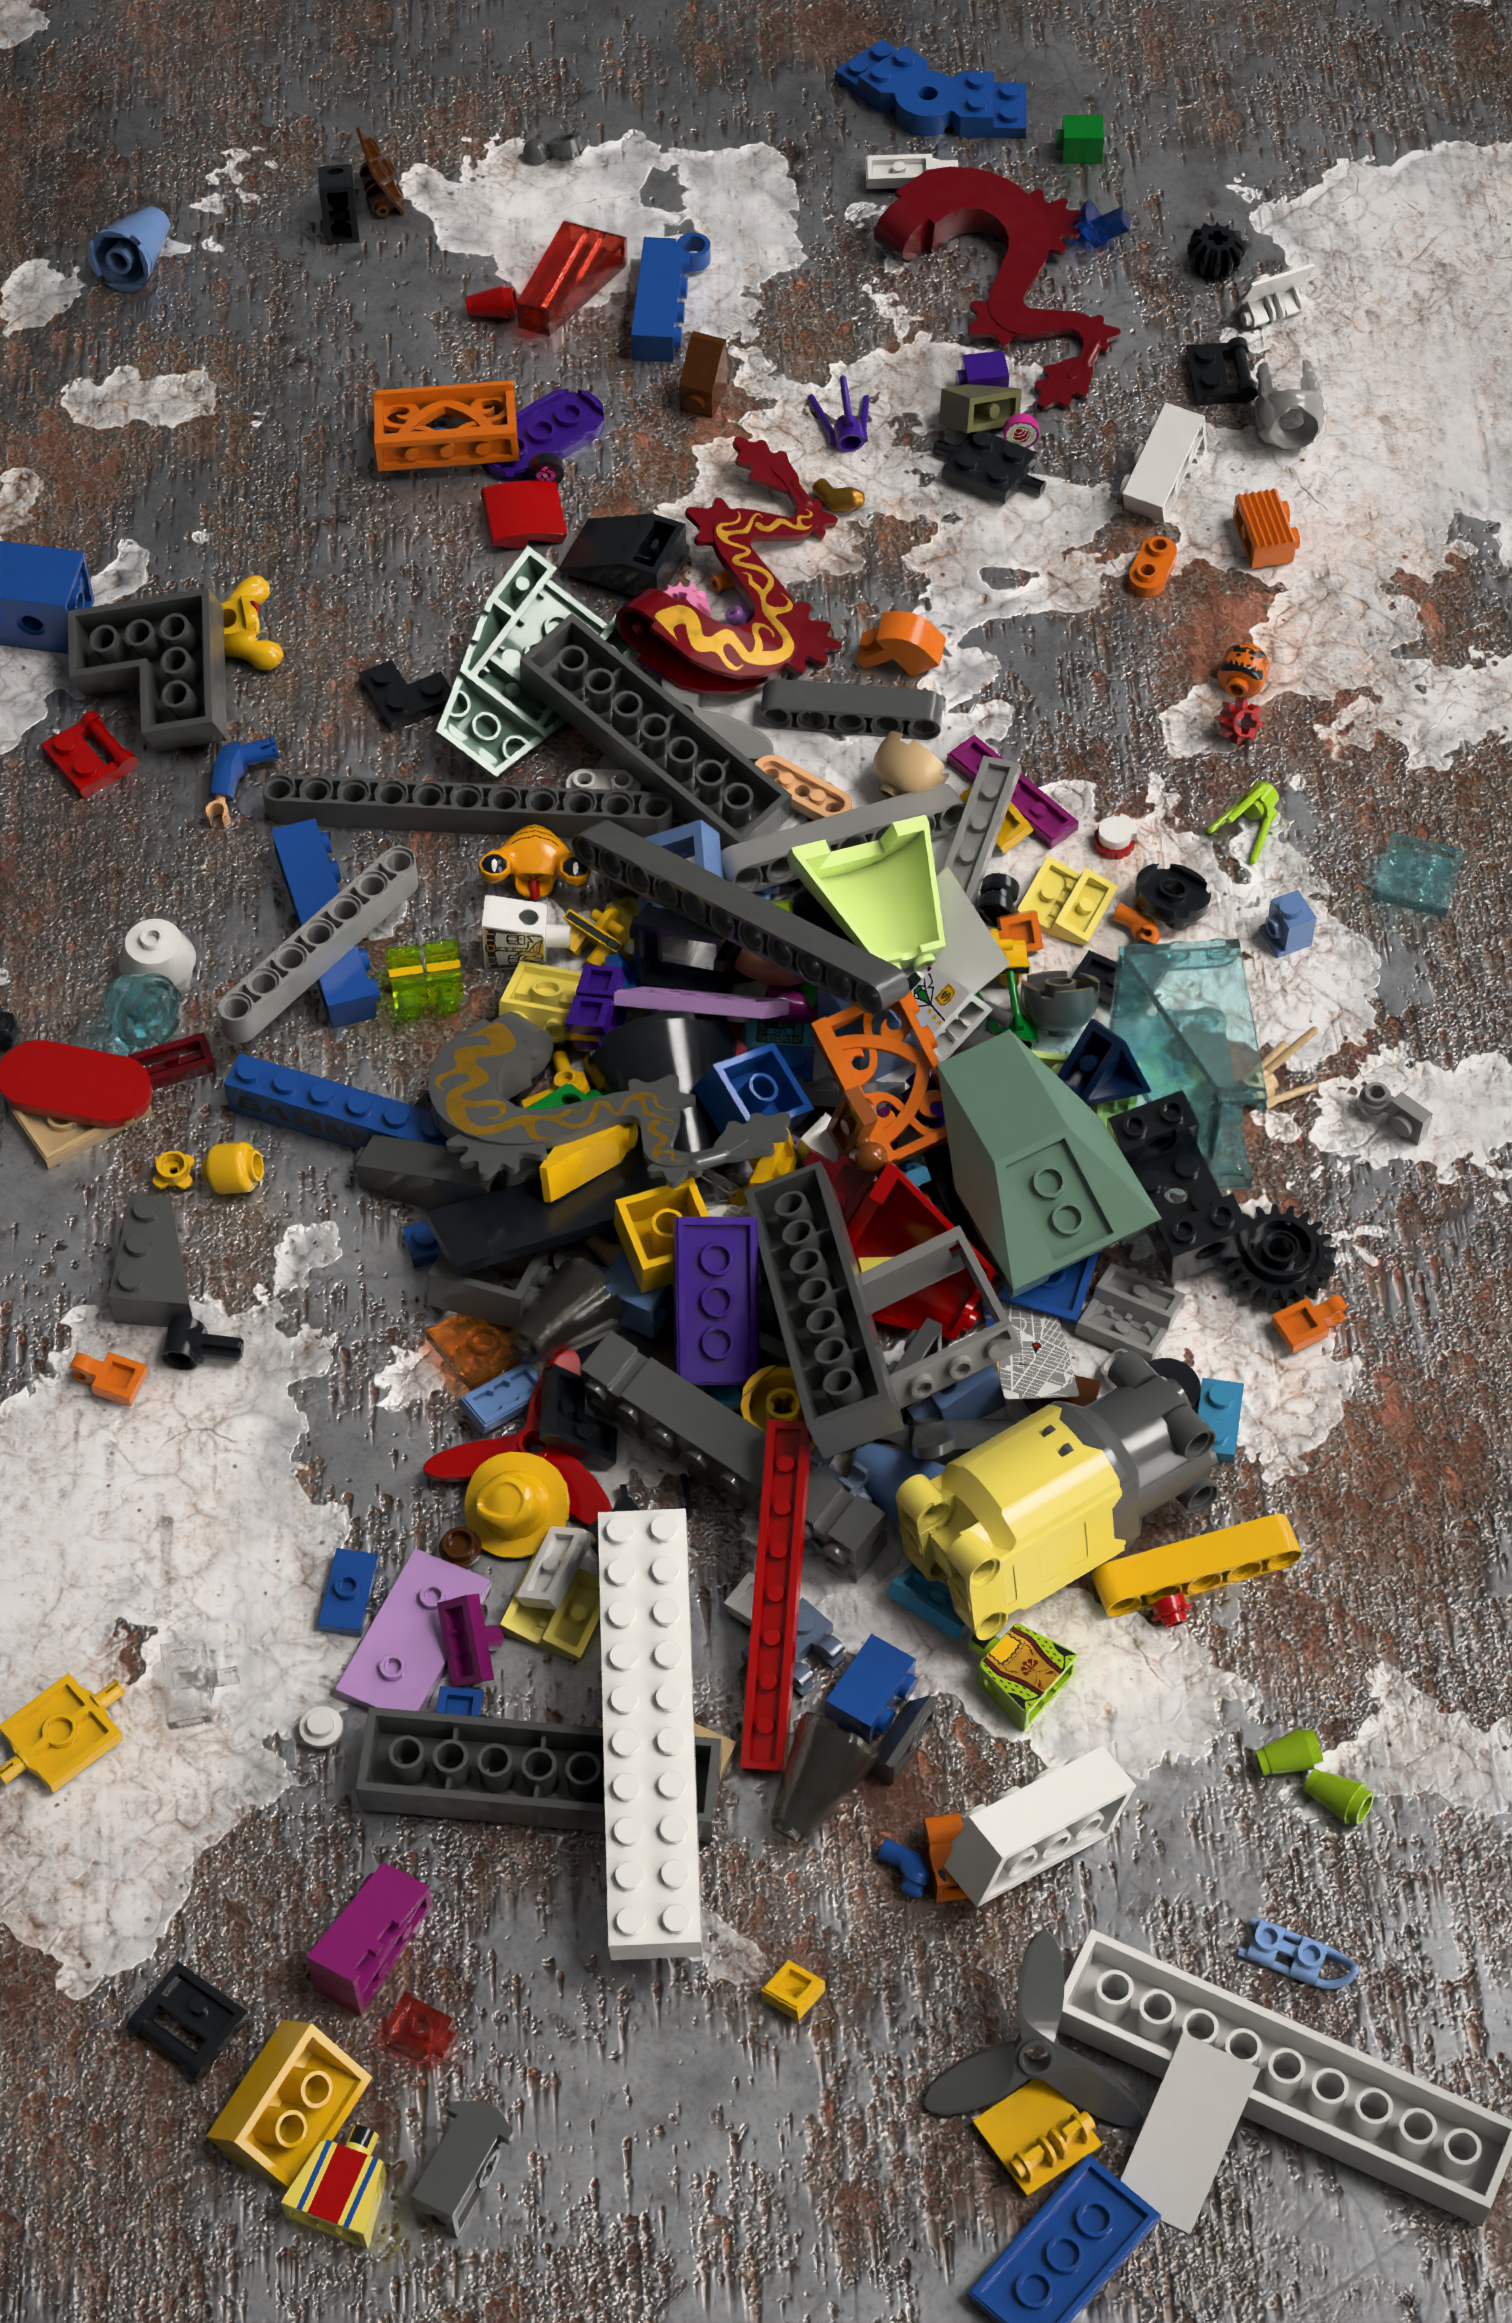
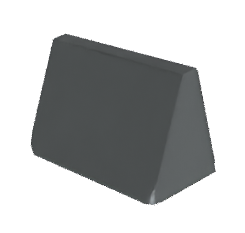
(903, 1738)

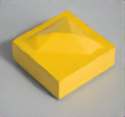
(793, 1990)

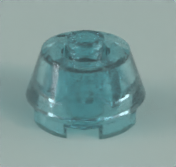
(142, 1008)

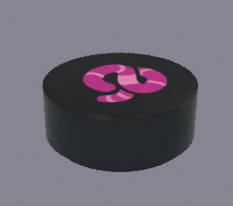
(546, 468)

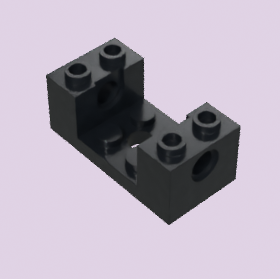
(1164, 1155)

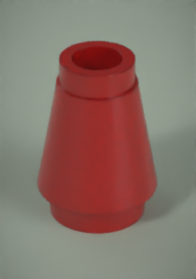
(493, 303)

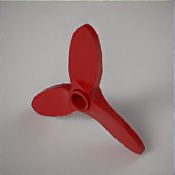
(463, 1460)

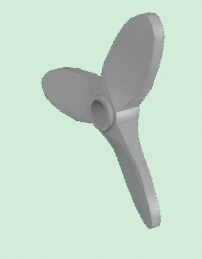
(738, 733)

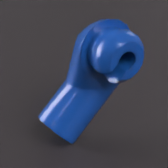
(911, 1866)

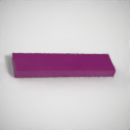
(1046, 817)

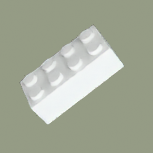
(1038, 1824)

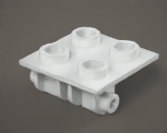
(1274, 296)

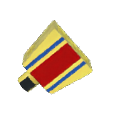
(340, 2188)

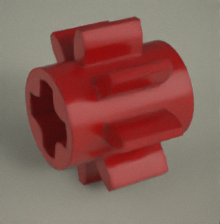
(1240, 710)

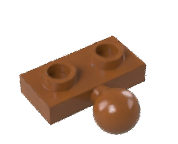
(851, 1130)

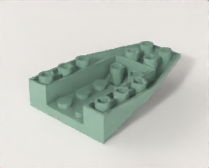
(1034, 1164)

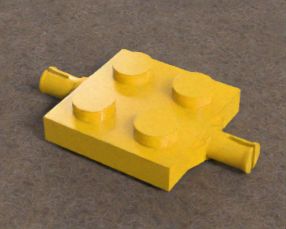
(61, 1732)

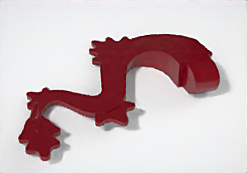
(969, 200)

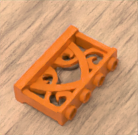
(419, 446)
(843, 1049)

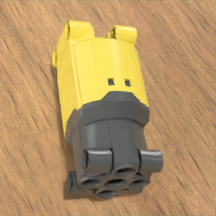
(1056, 1494)

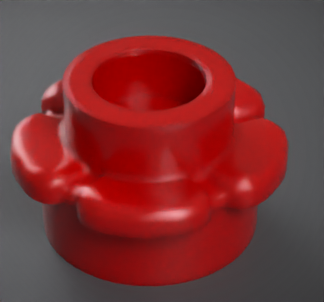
(1170, 1610)

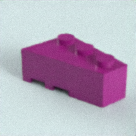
(368, 1938)

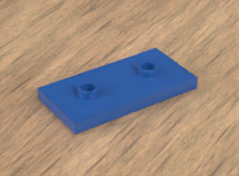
(1066, 2250)

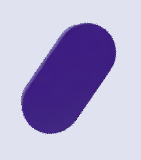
(554, 425)

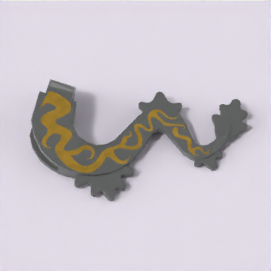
(498, 1060)

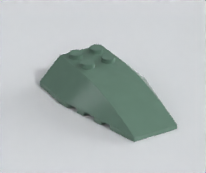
(488, 709)

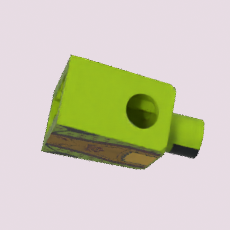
(1022, 1671)

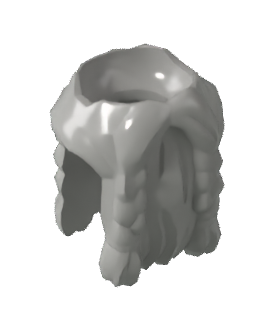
(1274, 404)

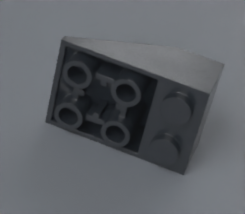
(627, 552)

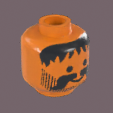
(1243, 670)

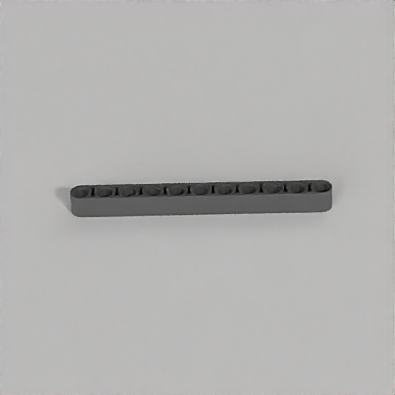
(459, 806)
(741, 917)

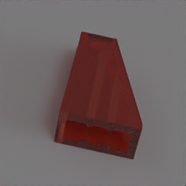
(569, 275)

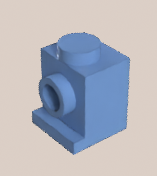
(1289, 924)

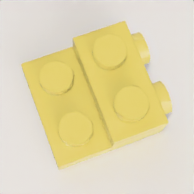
(541, 996)

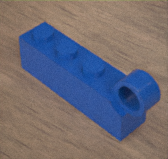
(660, 293)

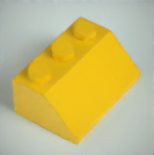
(289, 2103)

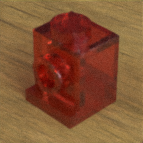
(421, 2047)

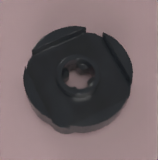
(1154, 896)

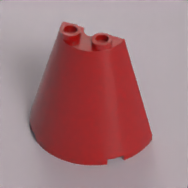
(896, 1219)

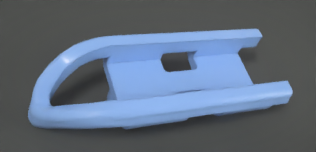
(1307, 1955)

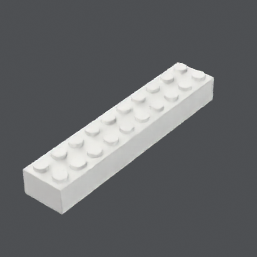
(648, 1736)
(1306, 2081)

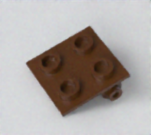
(378, 180)

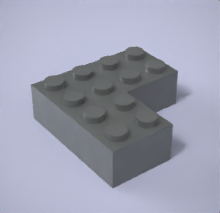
(168, 650)

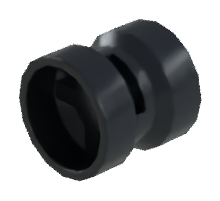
(997, 897)

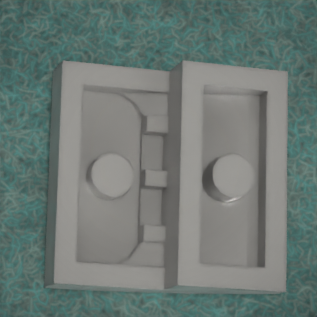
(1130, 1312)

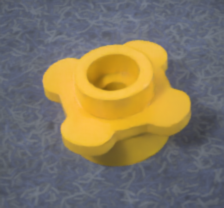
(170, 1162)

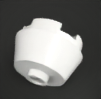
(159, 949)

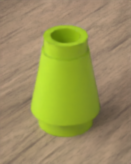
(1290, 1753)
(1340, 1795)

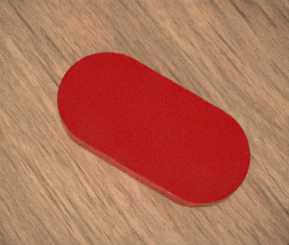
(75, 1084)

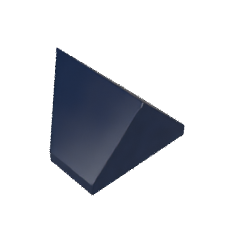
(1102, 1067)

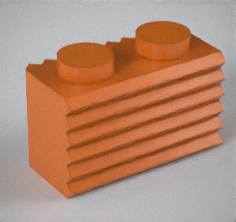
(1265, 528)

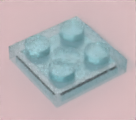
(1418, 874)

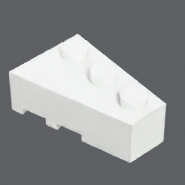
(1164, 462)

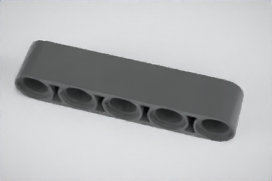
(851, 709)

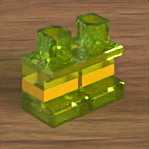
(413, 990)

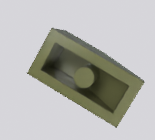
(978, 406)

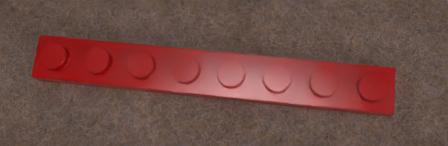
(776, 1596)

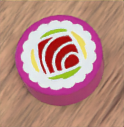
(1021, 430)

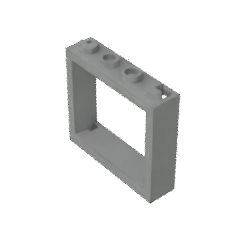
(924, 1267)

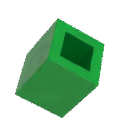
(1081, 139)

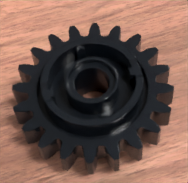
(1306, 1262)

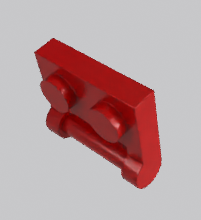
(80, 763)

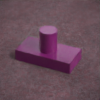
(468, 1640)

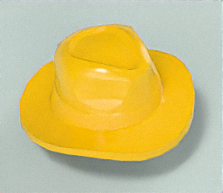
(515, 1503)

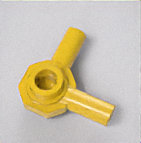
(564, 1075)

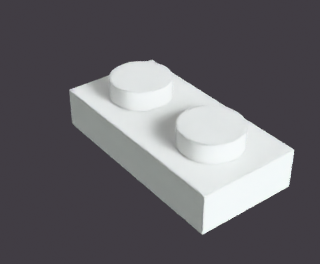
(554, 1567)

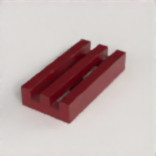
(176, 1068)

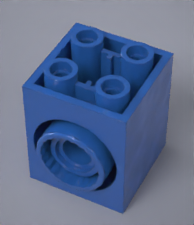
(38, 592)

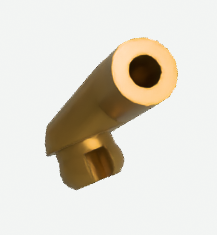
(839, 498)

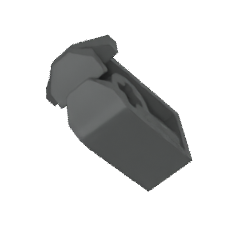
(461, 2166)

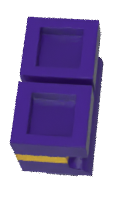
(594, 1008)

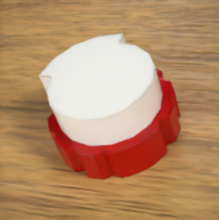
(1115, 837)

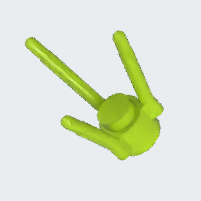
(1255, 805)

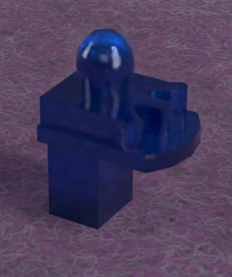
(1099, 227)

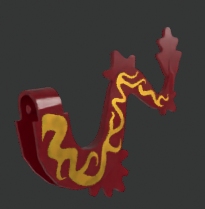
(727, 658)

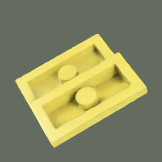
(1067, 901)
(561, 1630)

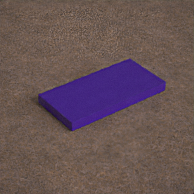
(716, 1299)

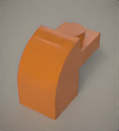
(906, 639)

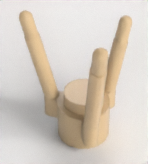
(1276, 1059)

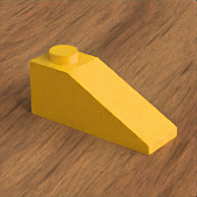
(584, 1159)

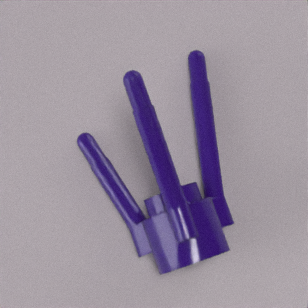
(848, 432)

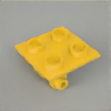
(1037, 2134)

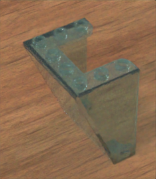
(1194, 1032)

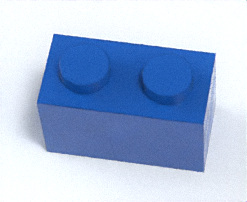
(871, 1689)

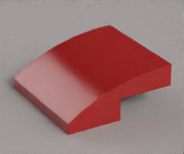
(523, 513)

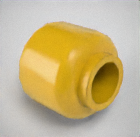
(232, 1168)

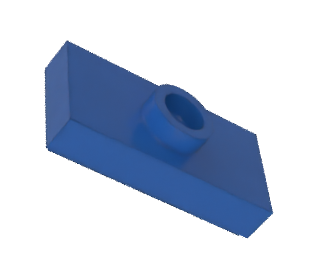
(348, 1592)

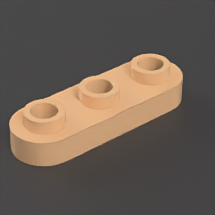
(821, 797)

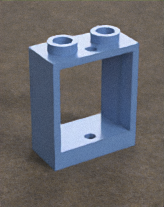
(687, 841)

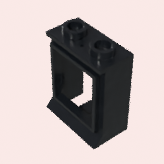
(653, 972)

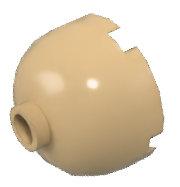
(906, 767)

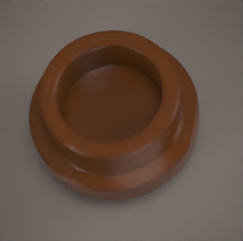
(460, 1547)

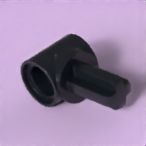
(189, 1343)

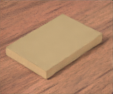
(60, 1139)

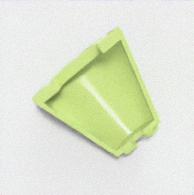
(880, 892)

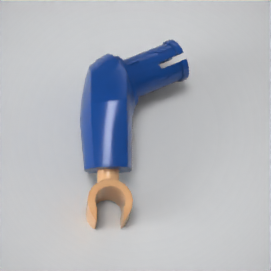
(229, 768)

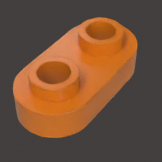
(1155, 560)

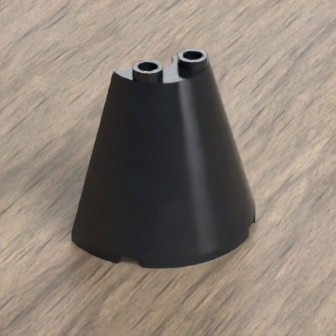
(661, 1047)

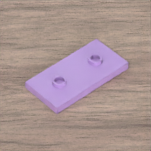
(735, 1007)
(405, 1645)

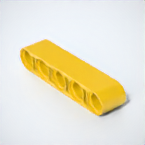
(1197, 1564)

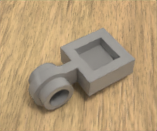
(1404, 1114)

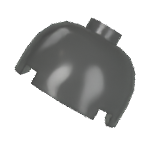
(1060, 1002)

